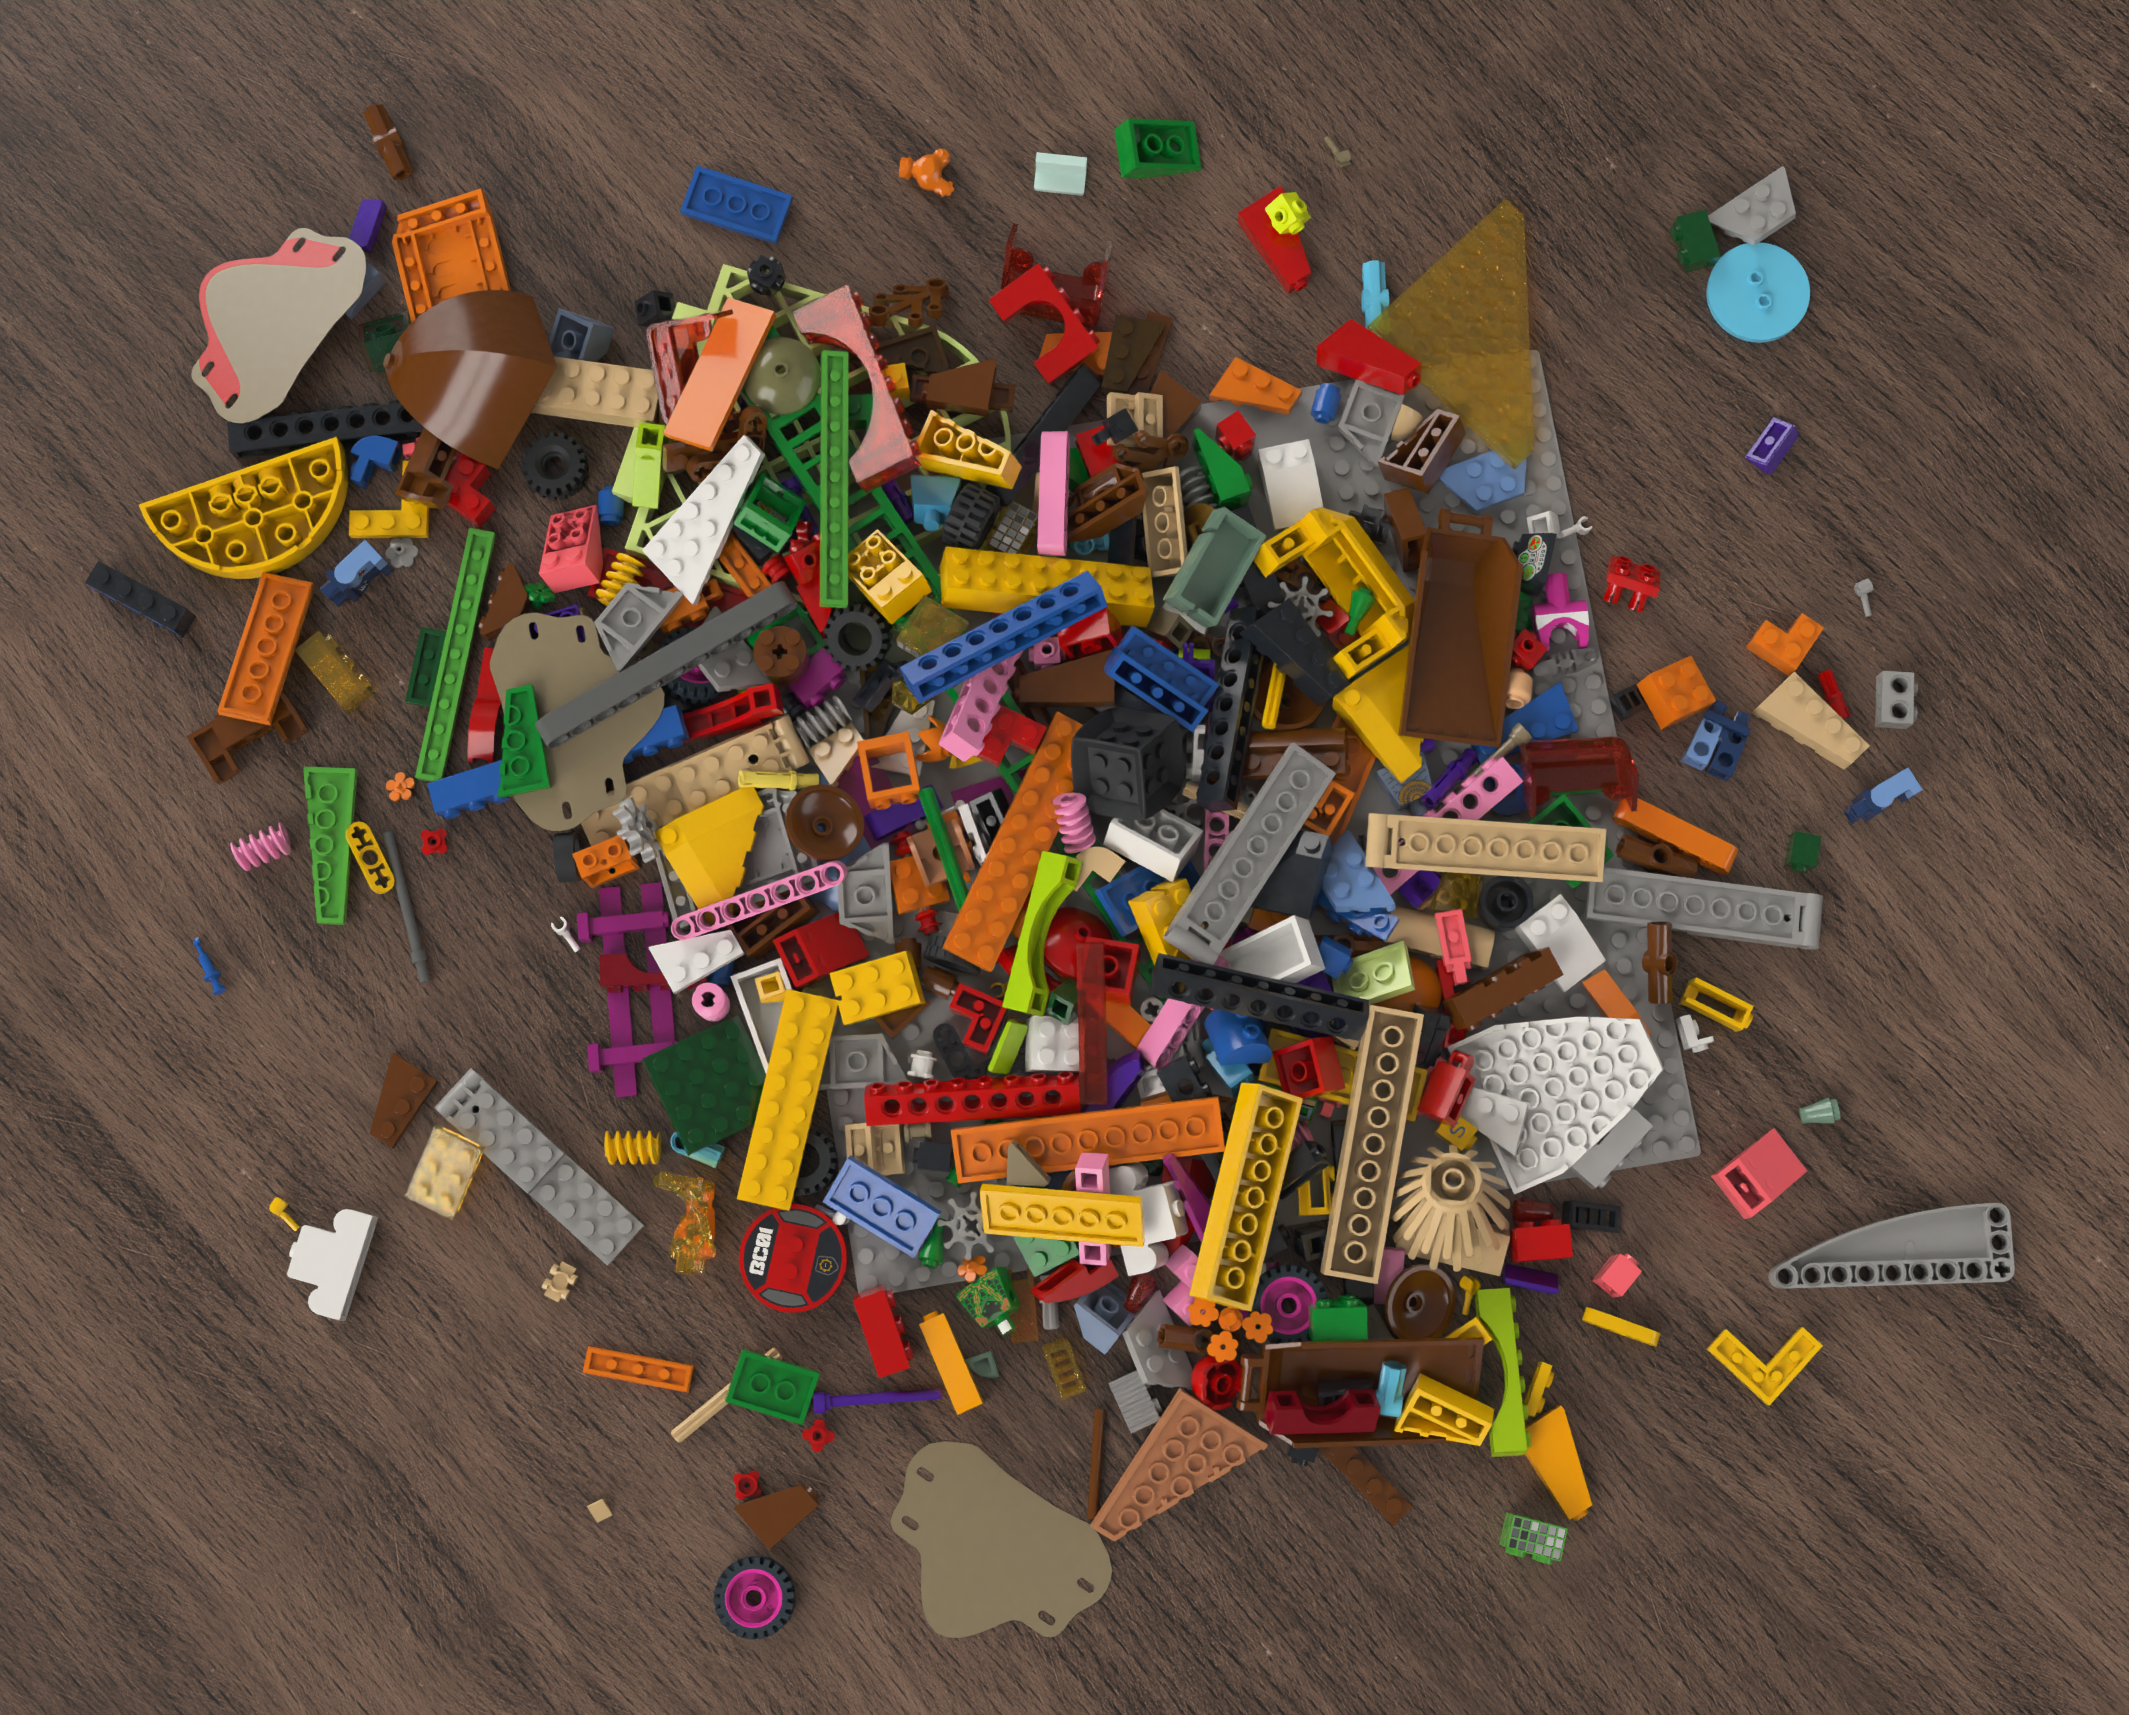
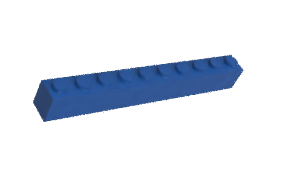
(480, 785)

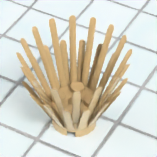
(1448, 1206)

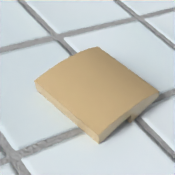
(1144, 410)
(877, 1147)

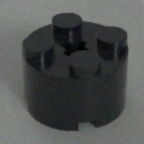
(1503, 888)

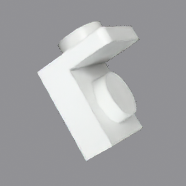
(1688, 1032)

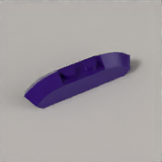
(1122, 1079)

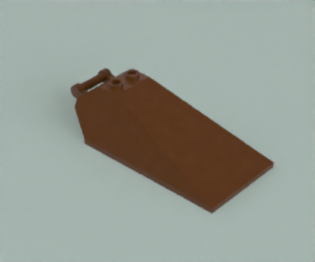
(1461, 634)
(1301, 1364)

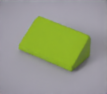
(1008, 1047)

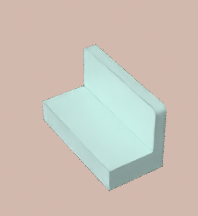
(1060, 174)

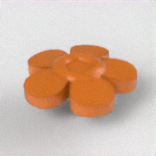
(401, 787)
(972, 1268)

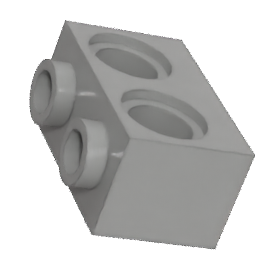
(1888, 698)

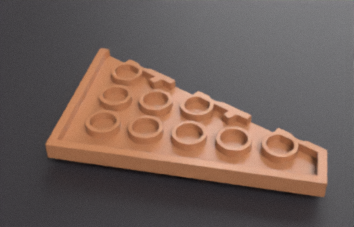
(1179, 1455)

